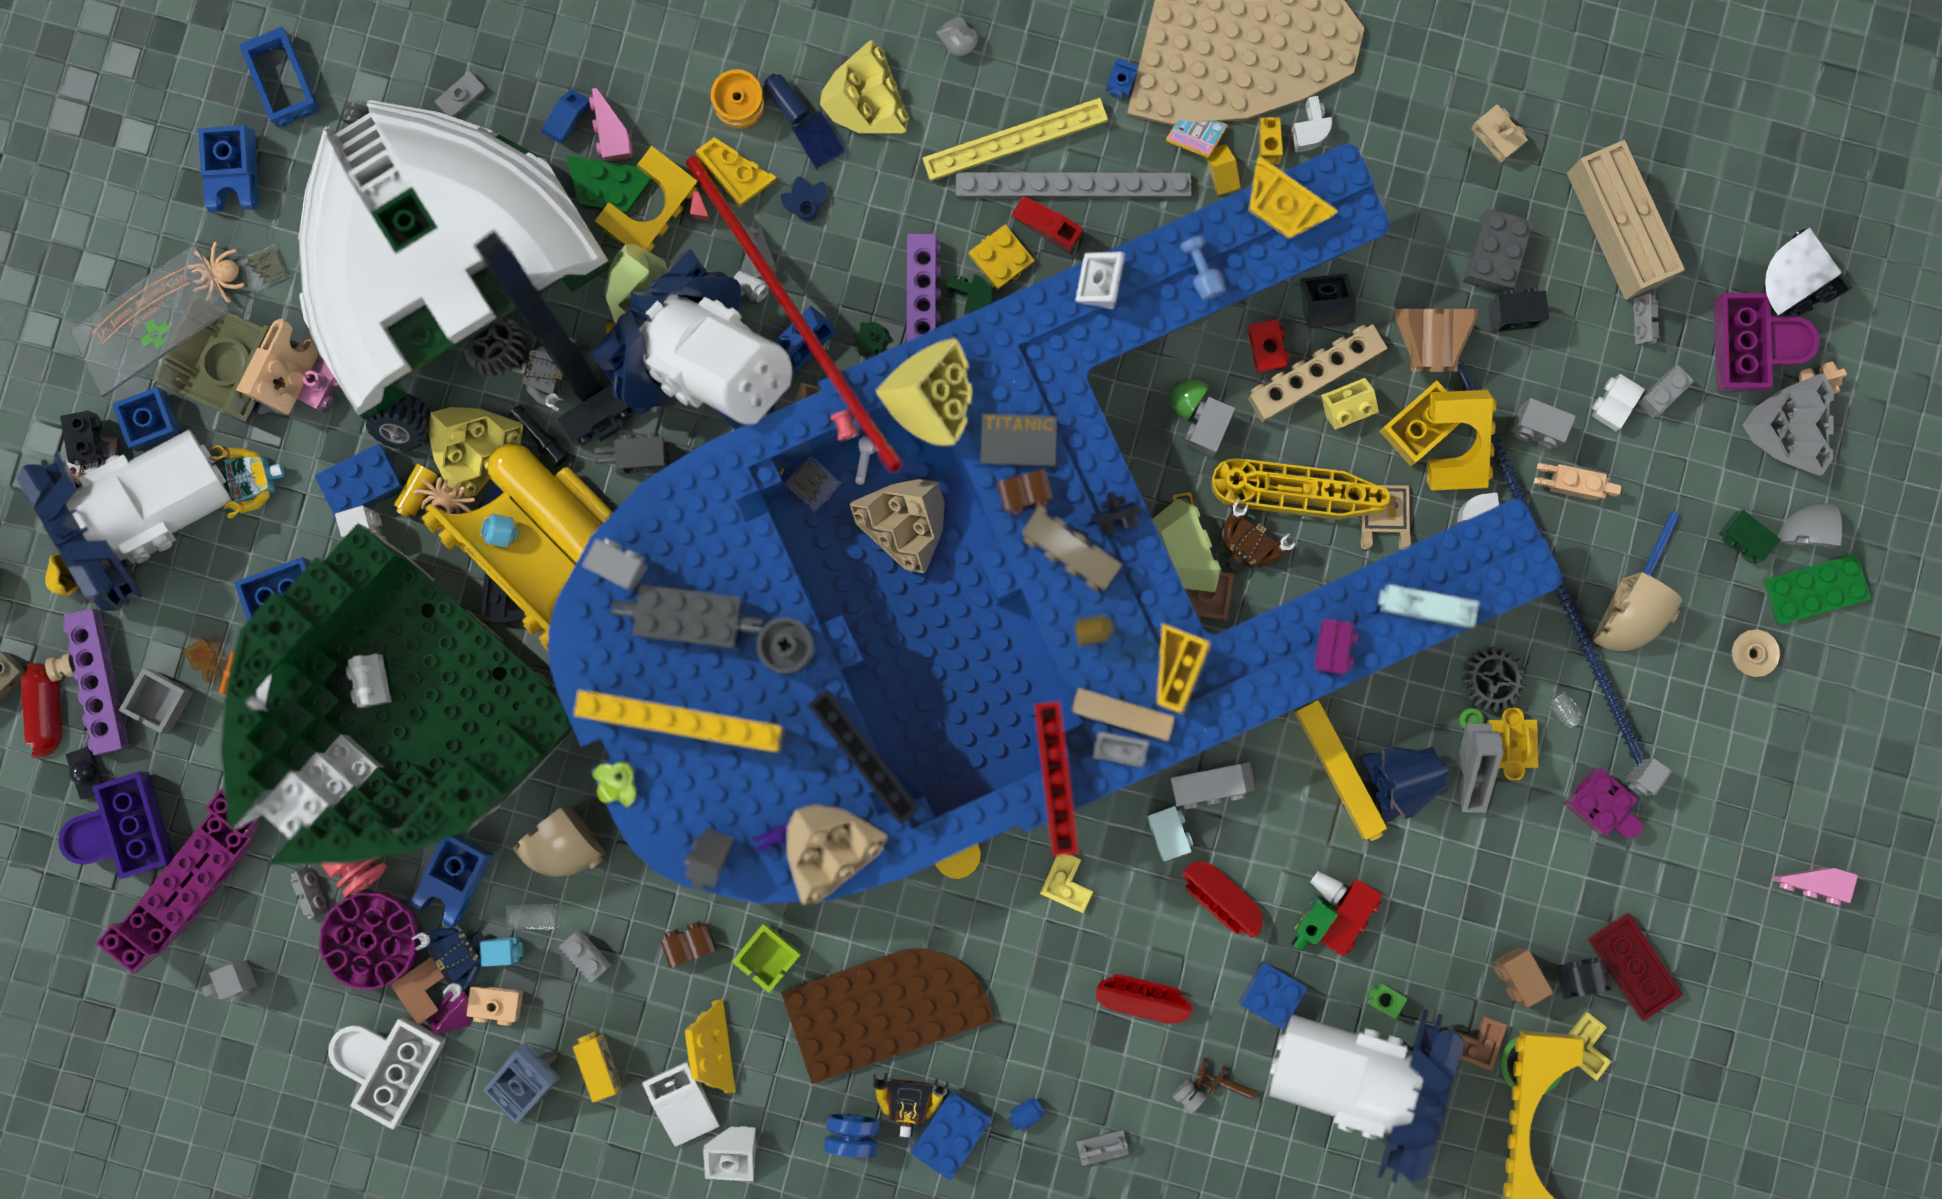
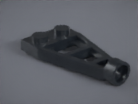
(495, 604)

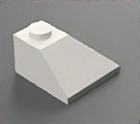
(731, 1155)

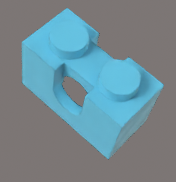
(501, 951)

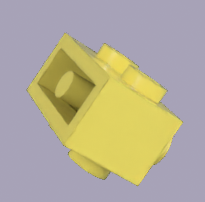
(1350, 403)

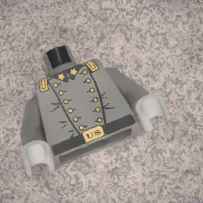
(542, 377)

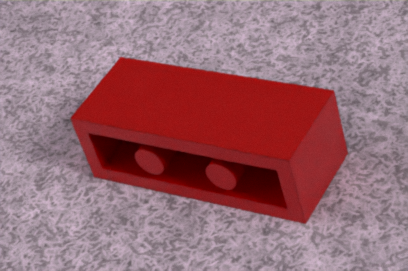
(1352, 917)

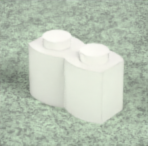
(1617, 402)

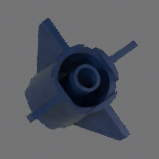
(1406, 779)

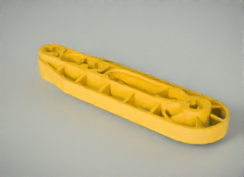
(1314, 491)

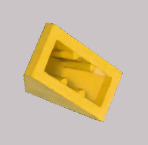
(1223, 170)

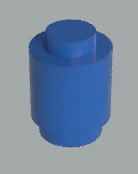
(1026, 1114)

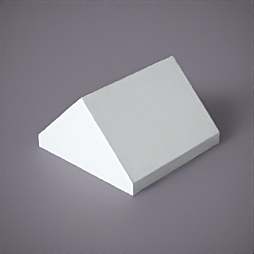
(1100, 279)

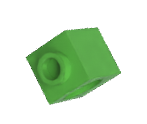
(1396, 1000)

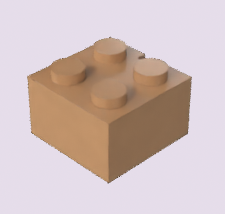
(1522, 977)

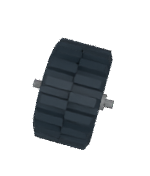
(401, 424)

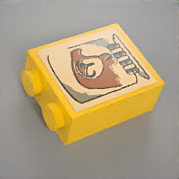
(597, 1066)

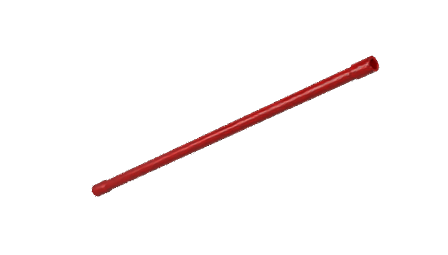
(885, 451)

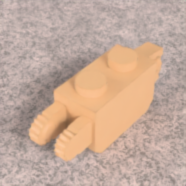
(1577, 482)

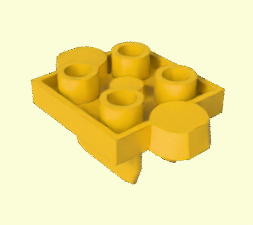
(1518, 742)

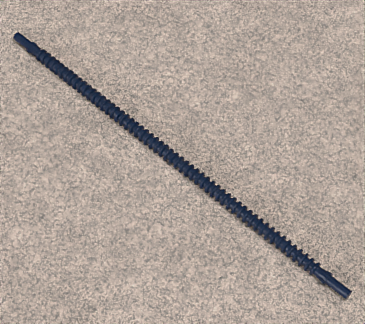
(1635, 750)

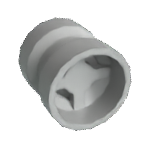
(1189, 1096)

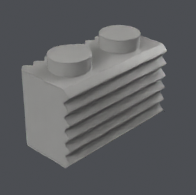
(1665, 391)
(1647, 777)
(585, 956)

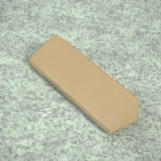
(1122, 714)

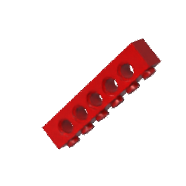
(1056, 779)

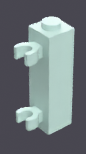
(1428, 606)

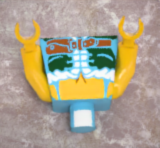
(248, 478)

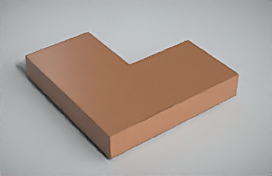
(412, 990)
(1485, 1047)

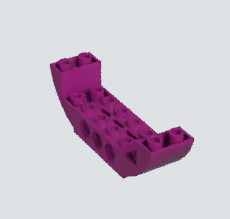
(180, 889)

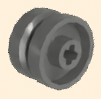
(770, 645)

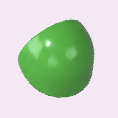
(1186, 396)

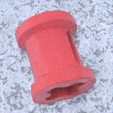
(844, 425)

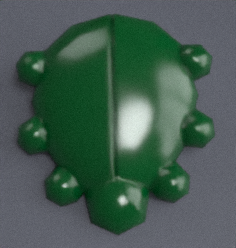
(870, 338)

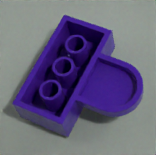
(123, 828)

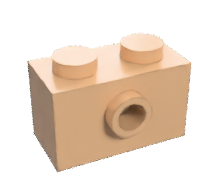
(494, 1004)

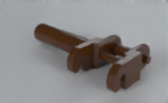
(1224, 1082)

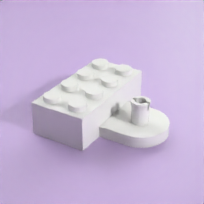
(386, 1068)

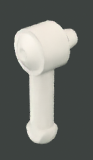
(866, 448)

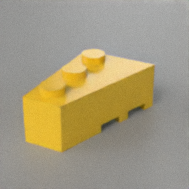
(1179, 667)

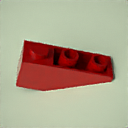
(1048, 224)

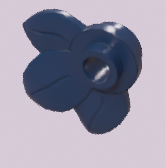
(804, 196)

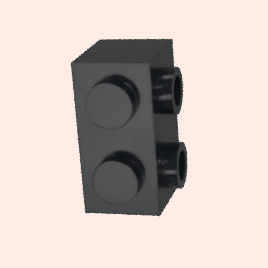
(83, 437)

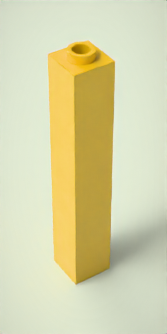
(1341, 771)

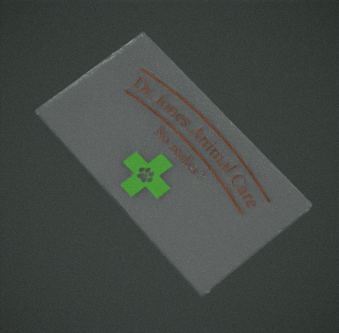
(149, 320)

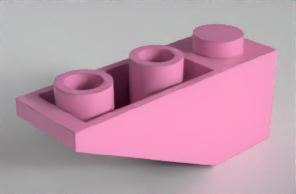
(613, 136)
(1826, 882)

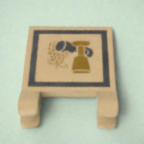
(1392, 520)

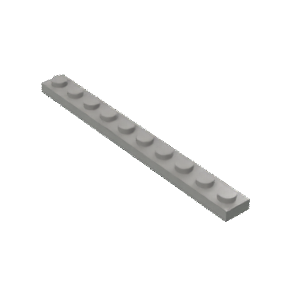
(1072, 185)

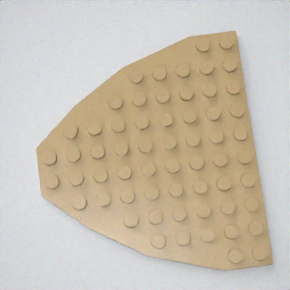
(1241, 57)

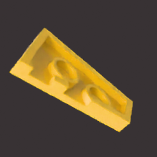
(736, 174)

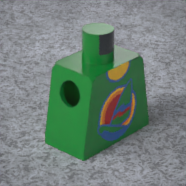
(1317, 913)

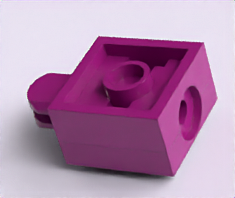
(1607, 804)

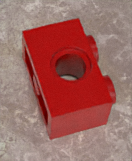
(1268, 361)

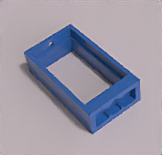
(266, 43)

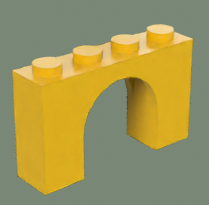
(675, 186)
(1474, 466)

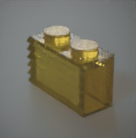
(1092, 630)

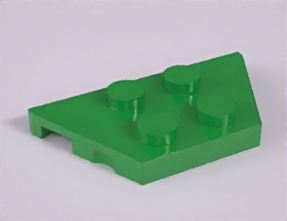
(606, 183)

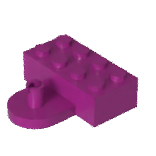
(1753, 341)

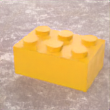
(1413, 430)

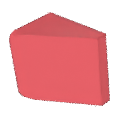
(698, 209)

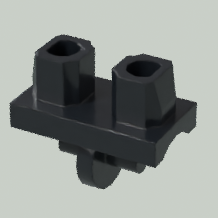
(1126, 512)

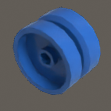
(851, 1135)

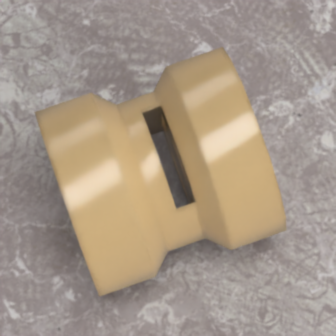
(59, 667)

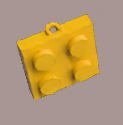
(1001, 257)

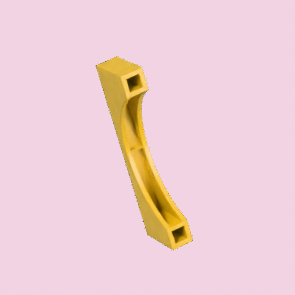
(679, 721)
(1540, 1062)

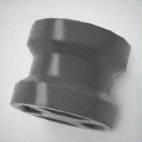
(354, 112)

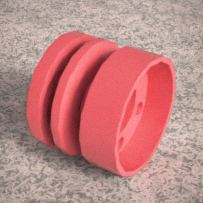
(358, 875)

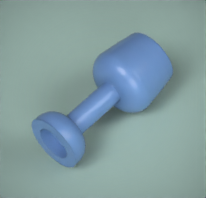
(1209, 281)

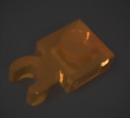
(201, 657)

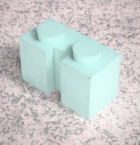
(1169, 833)

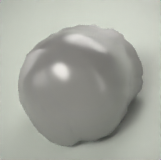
(957, 36)

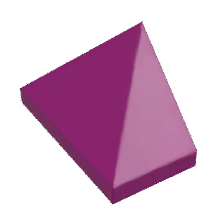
(450, 1014)

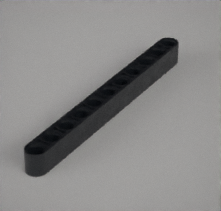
(537, 315)

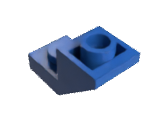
(564, 115)

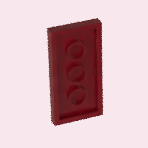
(1635, 966)

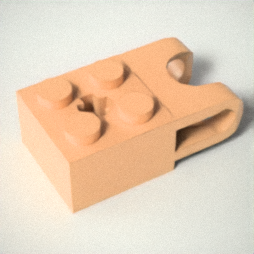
(278, 369)

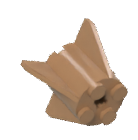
(1435, 336)

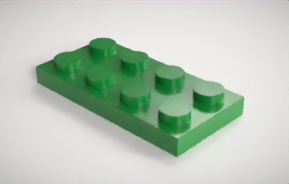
(1816, 589)

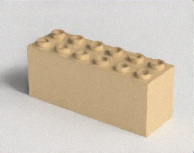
(1625, 220)

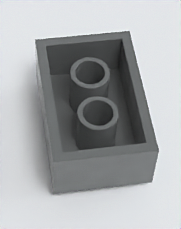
(1497, 251)

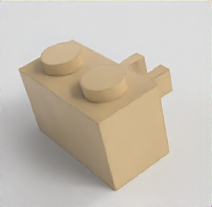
(1499, 133)

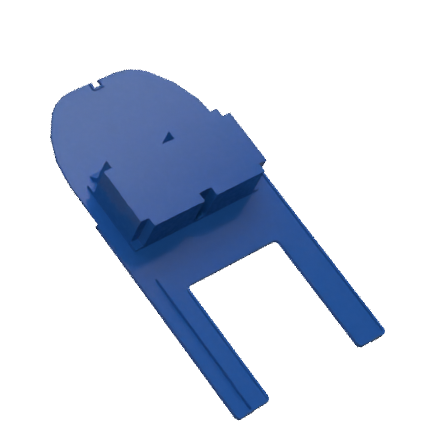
(957, 656)

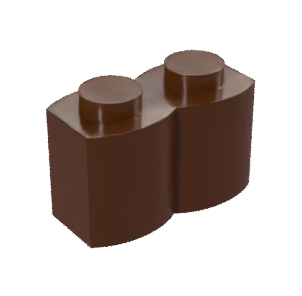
(1024, 492)
(687, 944)

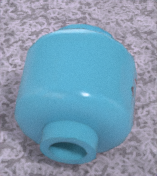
(499, 530)

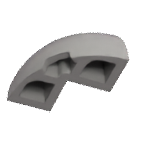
(1813, 525)

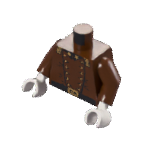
(1251, 542)

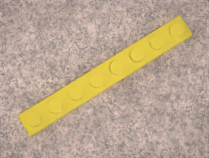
(1015, 139)

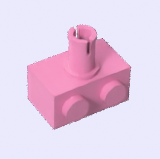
(318, 386)

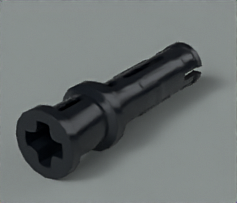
(546, 443)

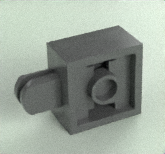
(636, 454)

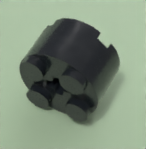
(1583, 979)

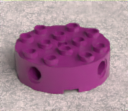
(353, 957)

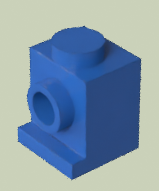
(1125, 70)

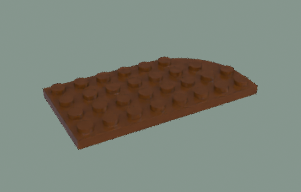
(883, 1010)

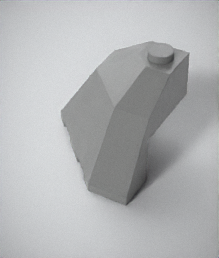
(1796, 425)

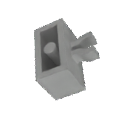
(231, 981)

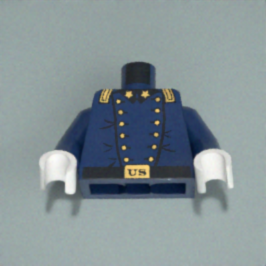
(454, 956)

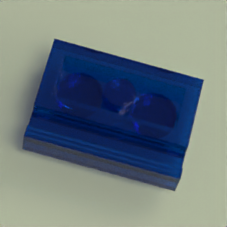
(818, 140)

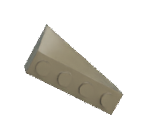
(1070, 549)

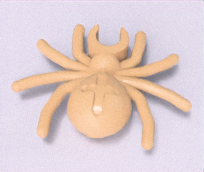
(223, 271)
(444, 497)

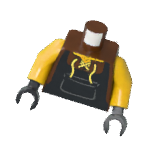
(908, 1101)

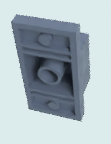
(522, 1082)

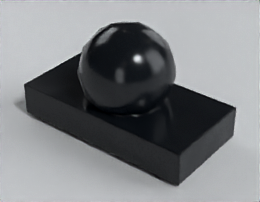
(84, 771)

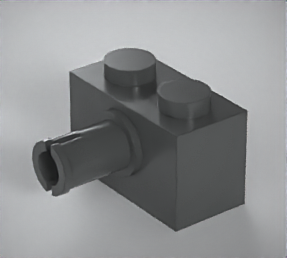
(708, 858)

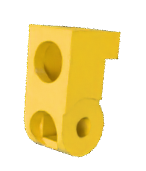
(1270, 139)

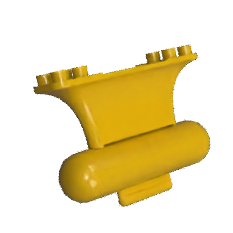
(554, 526)

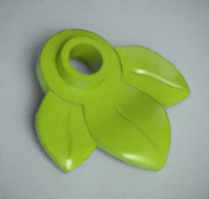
(613, 785)

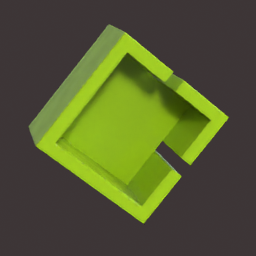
(767, 955)

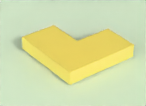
(1060, 885)
(1590, 1030)

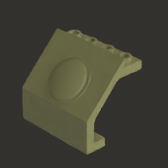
(213, 364)

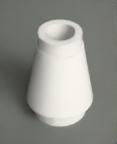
(753, 287)
(1328, 887)

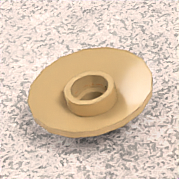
(1766, 653)

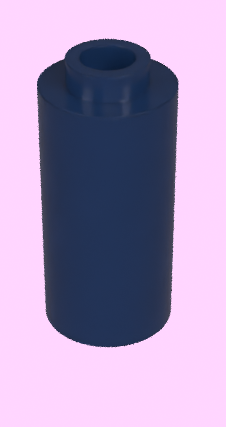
(786, 98)

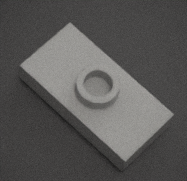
(460, 95)

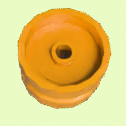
(726, 102)

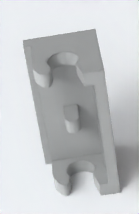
(1120, 749)

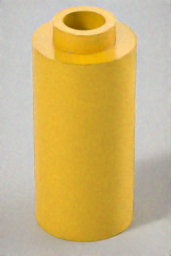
(409, 502)

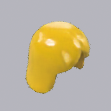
(54, 576)

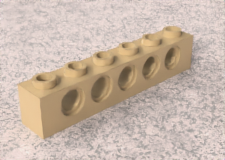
(1371, 345)

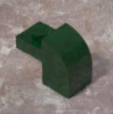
(978, 292)

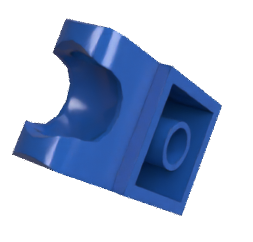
(228, 172)
(449, 883)

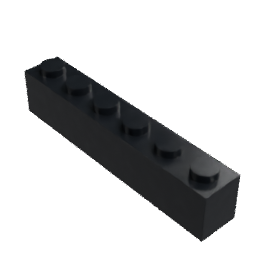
(864, 757)

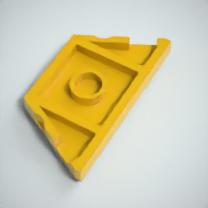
(1285, 202)
(710, 1049)

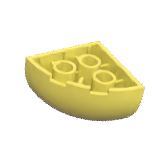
(930, 393)

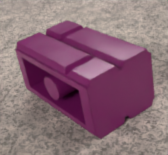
(1334, 647)

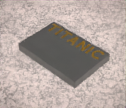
(1018, 440)

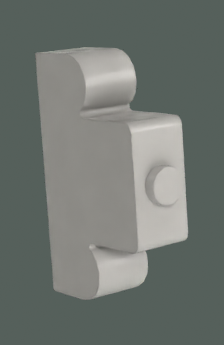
(1480, 761)

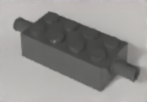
(687, 616)

